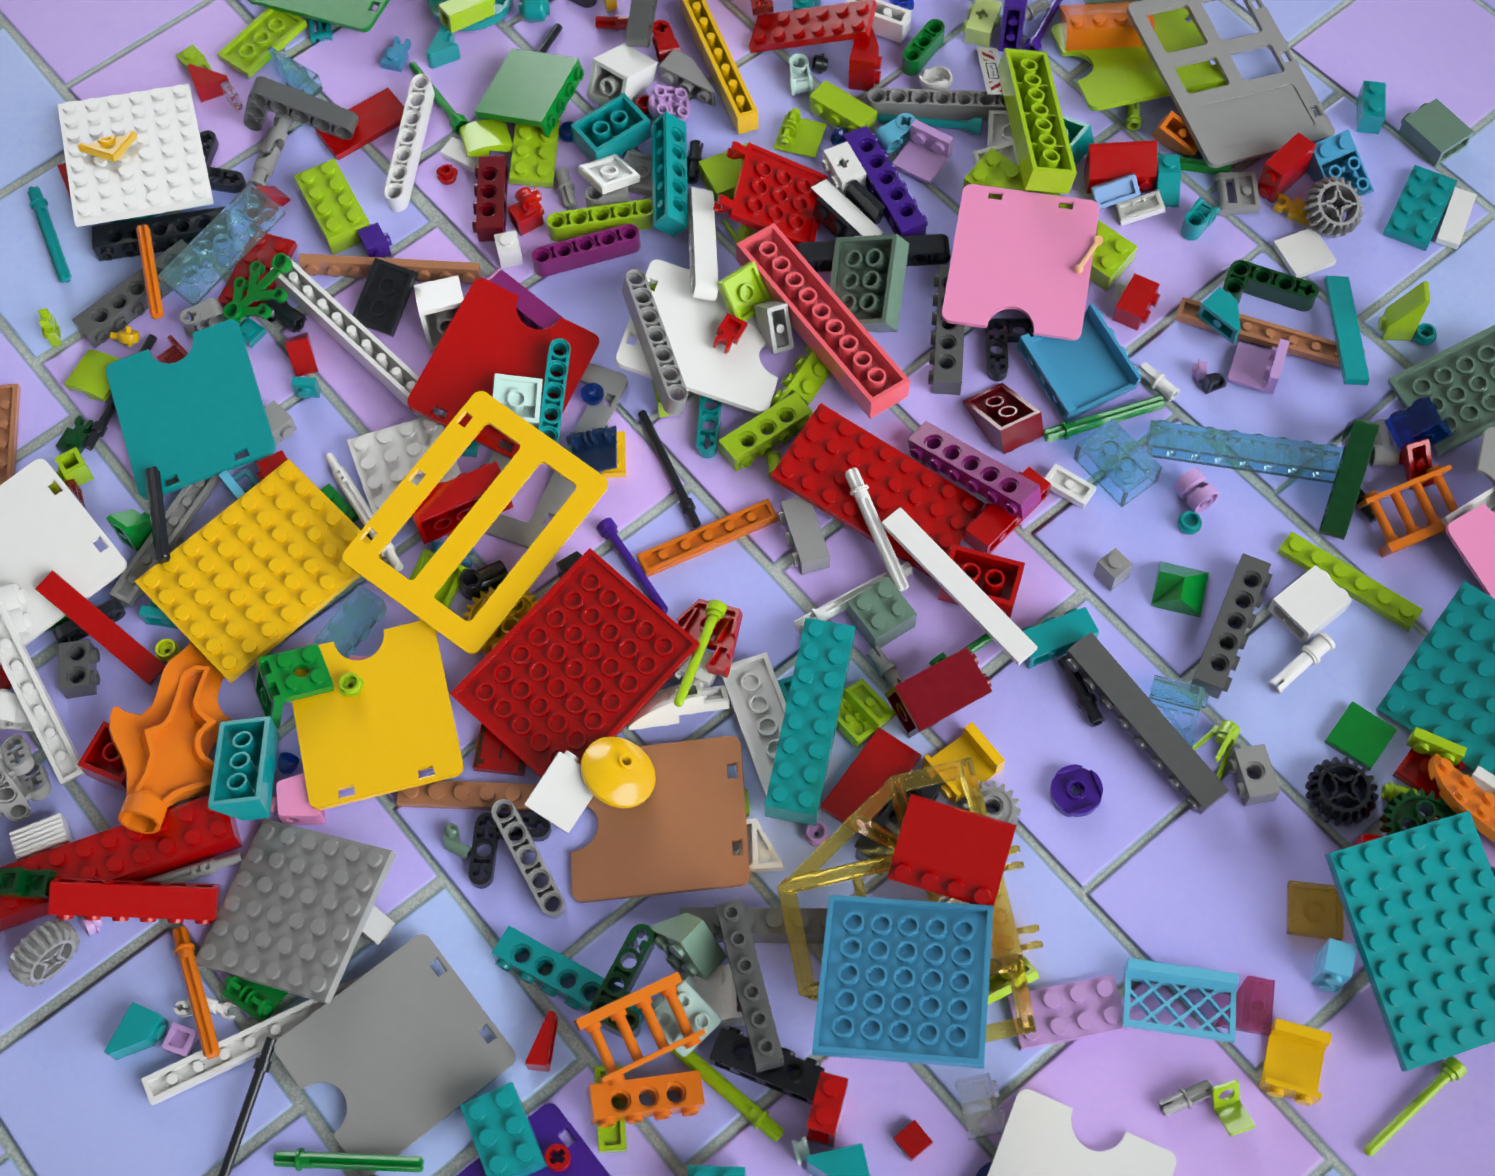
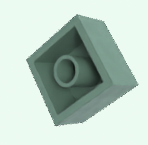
(881, 613)

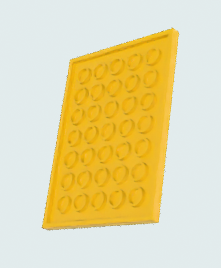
(255, 571)

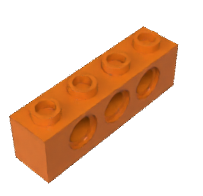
(686, 1084)

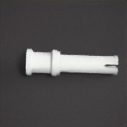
(1308, 656)

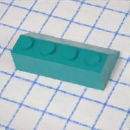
(244, 768)

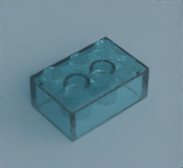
(1117, 462)

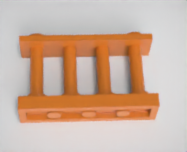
(1414, 533)
(617, 1012)

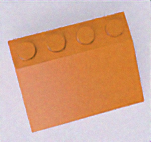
(1099, 26)

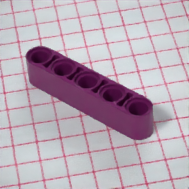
(586, 250)
(529, 307)

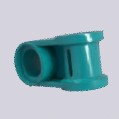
(1198, 219)

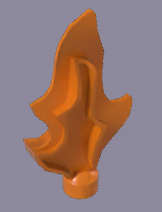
(169, 742)

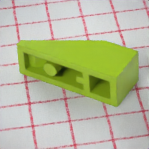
(1405, 314)

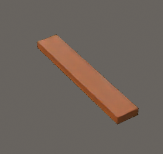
(707, 538)

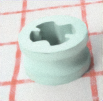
(800, 1150)

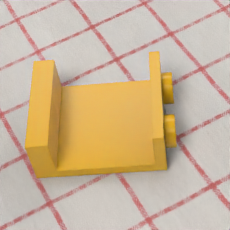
(970, 744)
(1294, 1062)

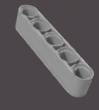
(522, 847)

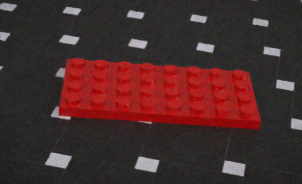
(833, 444)

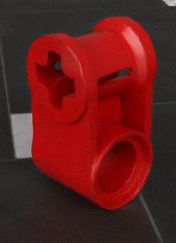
(663, 39)

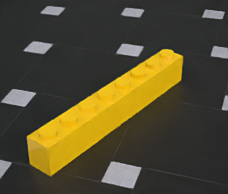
(720, 65)

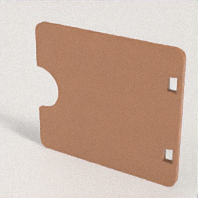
(677, 835)

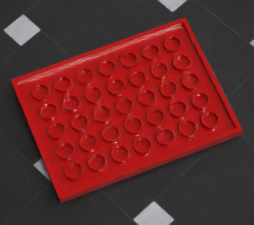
(575, 666)

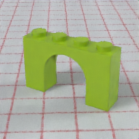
(463, 13)

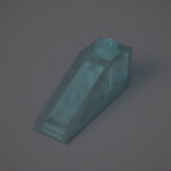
(295, 74)

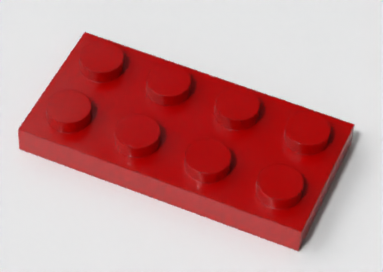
(262, 252)

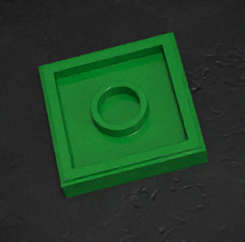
(1360, 735)

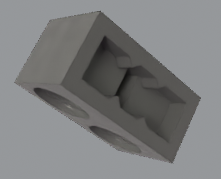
(71, 669)

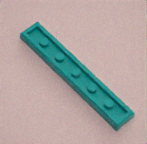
(1346, 330)

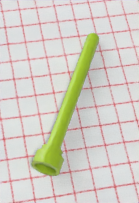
(714, 611)
(1451, 1070)

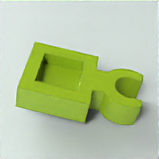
(192, 56)
(49, 327)

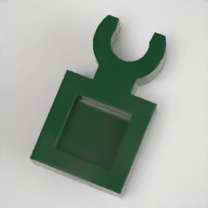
(75, 437)

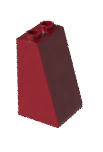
(938, 691)

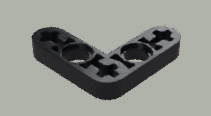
(232, 176)
(1006, 334)
(494, 832)

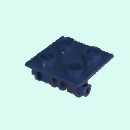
(595, 447)

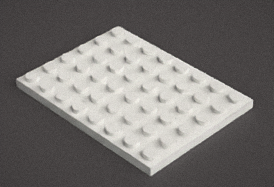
(156, 172)

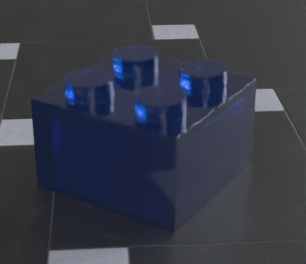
(1418, 422)

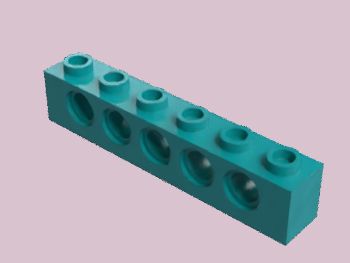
(669, 174)
(515, 943)

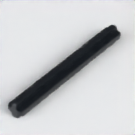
(157, 515)

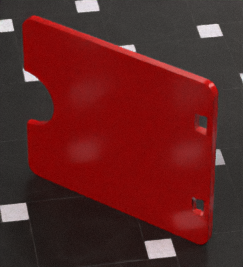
(489, 340)

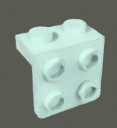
(697, 1010)

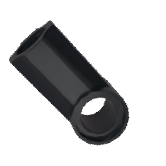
(286, 315)
(482, 578)

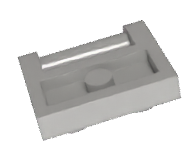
(1244, 190)

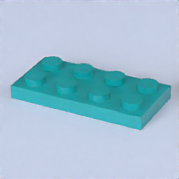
(1420, 207)

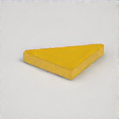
(109, 147)

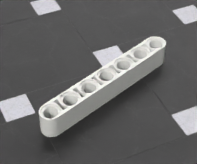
(409, 143)
(702, 244)

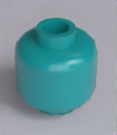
(534, 10)

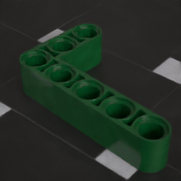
(1359, 441)

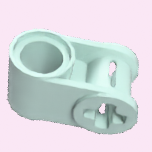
(799, 75)

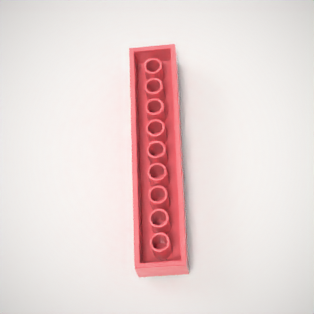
(825, 322)

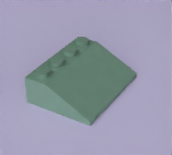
(871, 278)

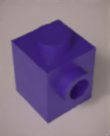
(375, 241)

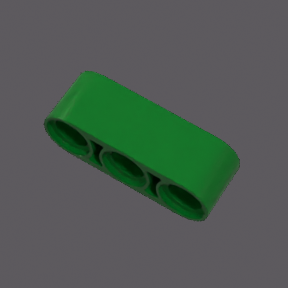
(923, 47)

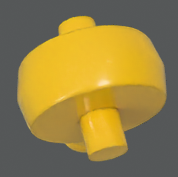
(126, 336)

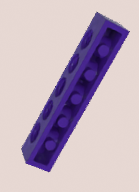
(883, 183)

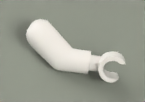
(184, 1008)

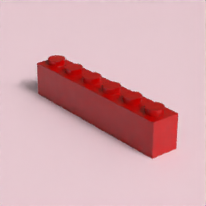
(133, 900)

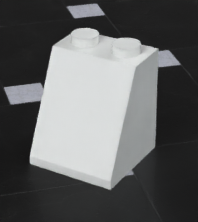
(620, 72)
(437, 306)

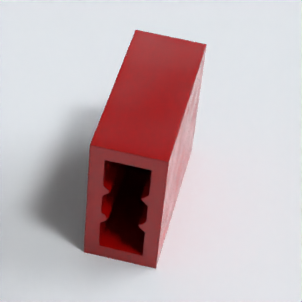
(1285, 167)

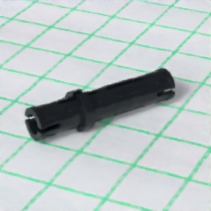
(1085, 699)

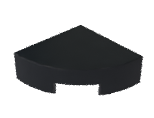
(1213, 382)

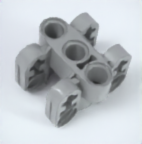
(15, 783)

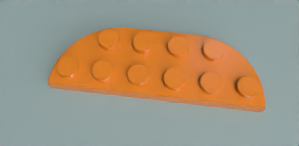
(1464, 794)

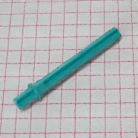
(39, 206)

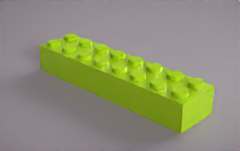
(1036, 121)
(1108, 259)

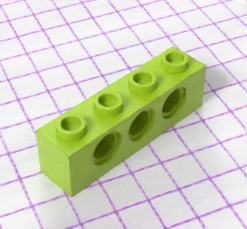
(790, 408)

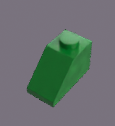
(131, 527)

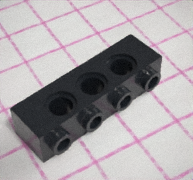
(868, 848)
(801, 1089)

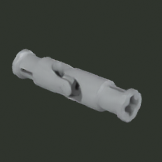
(271, 150)

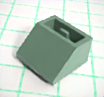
(689, 945)

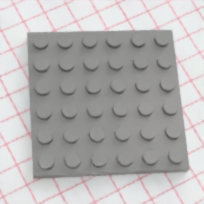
(296, 910)

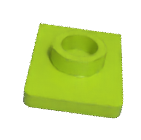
(1230, 1109)

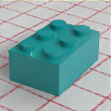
(611, 129)
(503, 1133)

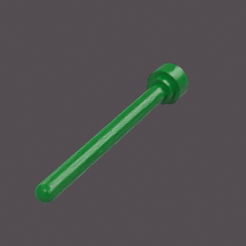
(456, 120)

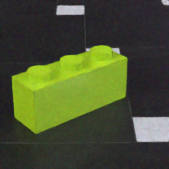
(841, 108)

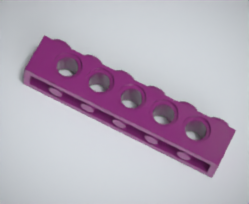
(974, 470)

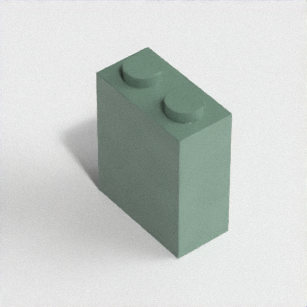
(1435, 132)

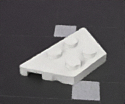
(761, 852)

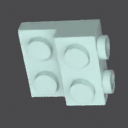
(519, 395)

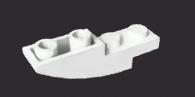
(663, 712)

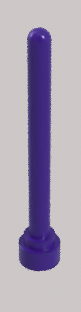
(1034, 42)
(608, 529)

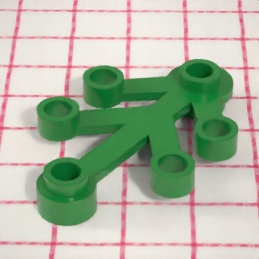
(240, 307)

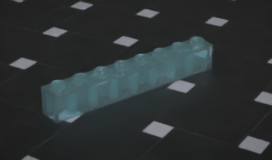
(1243, 451)

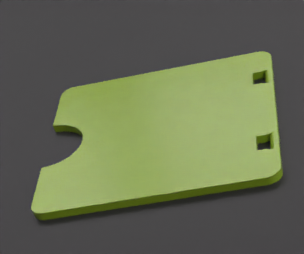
(1129, 74)

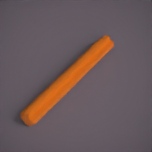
(149, 272)

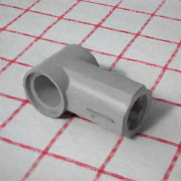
(595, 198)
(1384, 451)

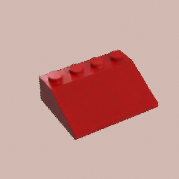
(951, 851)

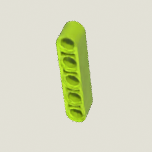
(584, 221)

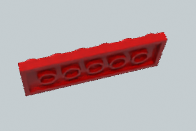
(813, 26)

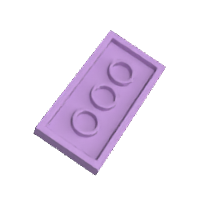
(1072, 1012)

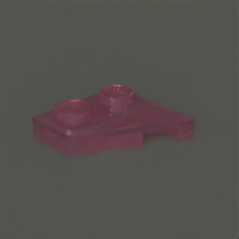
(1253, 1006)

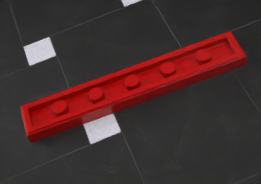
(101, 627)

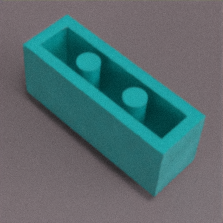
(1059, 634)

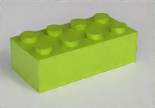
(332, 205)

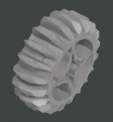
(1328, 214)
(43, 952)

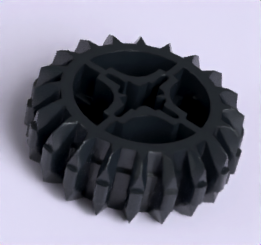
(1328, 774)

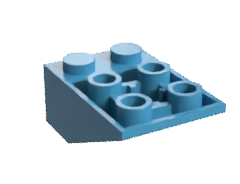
(1339, 158)

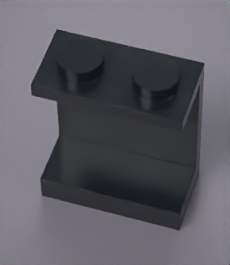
(861, 199)

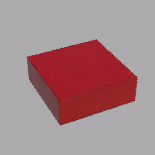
(912, 1140)

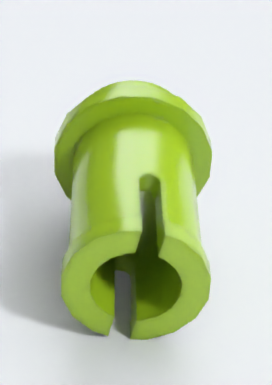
(1133, 118)
(773, 459)
(1390, 790)

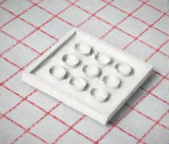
(390, 454)

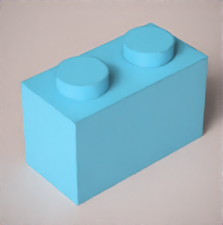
(1333, 965)

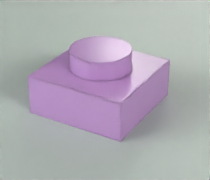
(180, 1040)

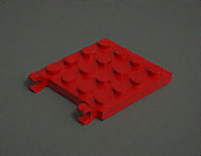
(772, 192)

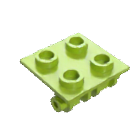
(799, 135)

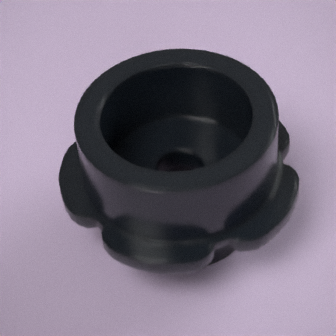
(819, 63)

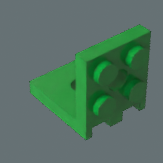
(278, 684)

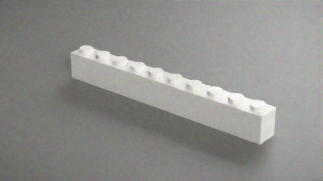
(349, 333)

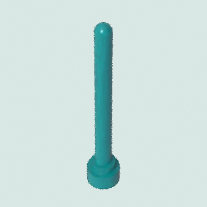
(972, 125)

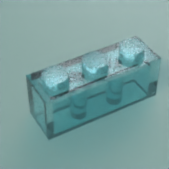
(353, 621)

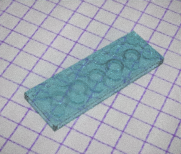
(221, 244)

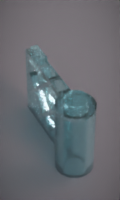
(1181, 698)

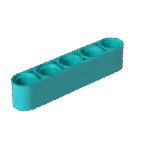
(554, 385)

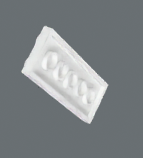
(758, 709)

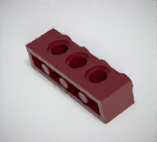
(491, 197)

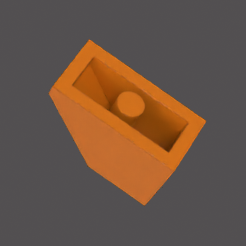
(1175, 135)

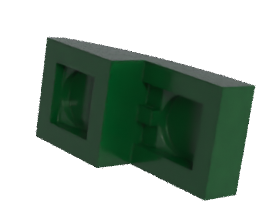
(25, 883)

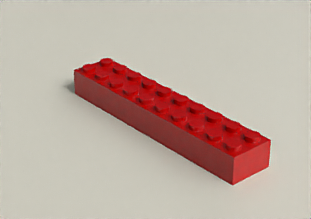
(186, 837)

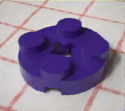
(1074, 805)

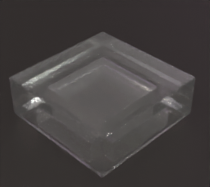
(231, 96)

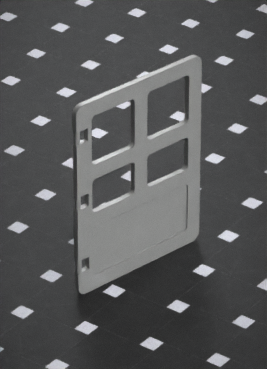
(1245, 115)

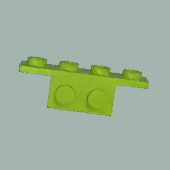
(805, 378)

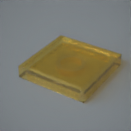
(1314, 910)

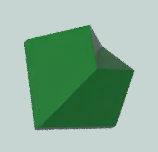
(1179, 589)

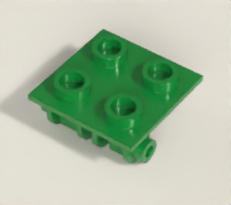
(253, 998)

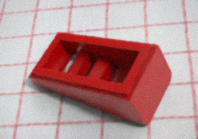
(542, 1050)

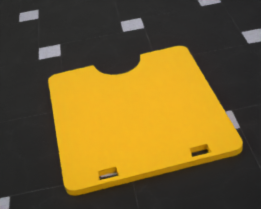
(387, 730)

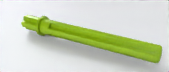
(731, 1094)

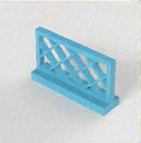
(1180, 977)

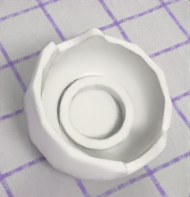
(936, 78)

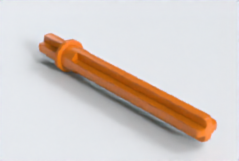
(185, 953)

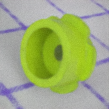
(346, 680)

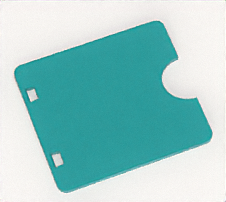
(191, 412)

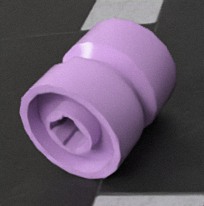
(1198, 493)

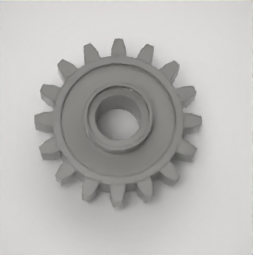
(1001, 801)

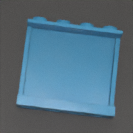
(1081, 371)

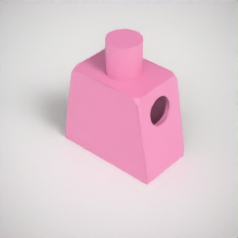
(293, 802)

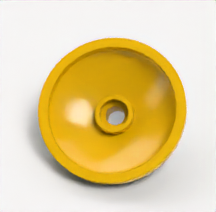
(613, 780)

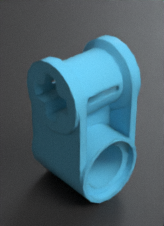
(895, 133)

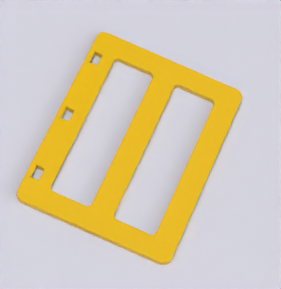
(419, 593)

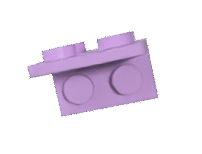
(924, 152)
(1258, 366)

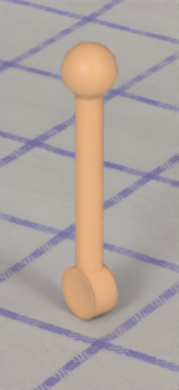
(1098, 240)

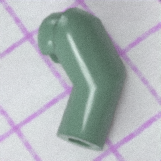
(452, 841)

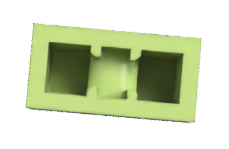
(982, 22)

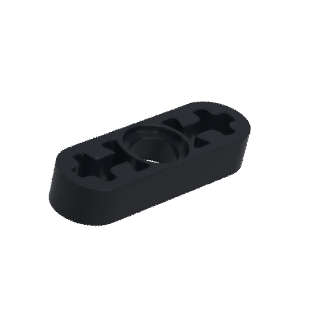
(72, 632)

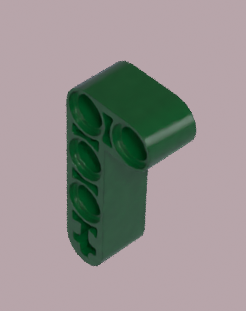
(1270, 286)
(626, 976)

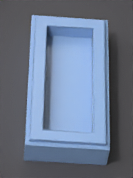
(1116, 190)

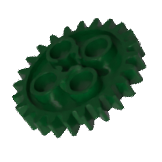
(1405, 811)

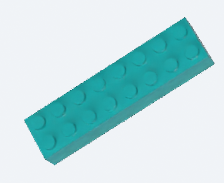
(810, 722)

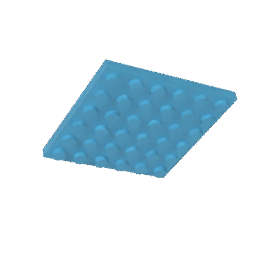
(904, 981)

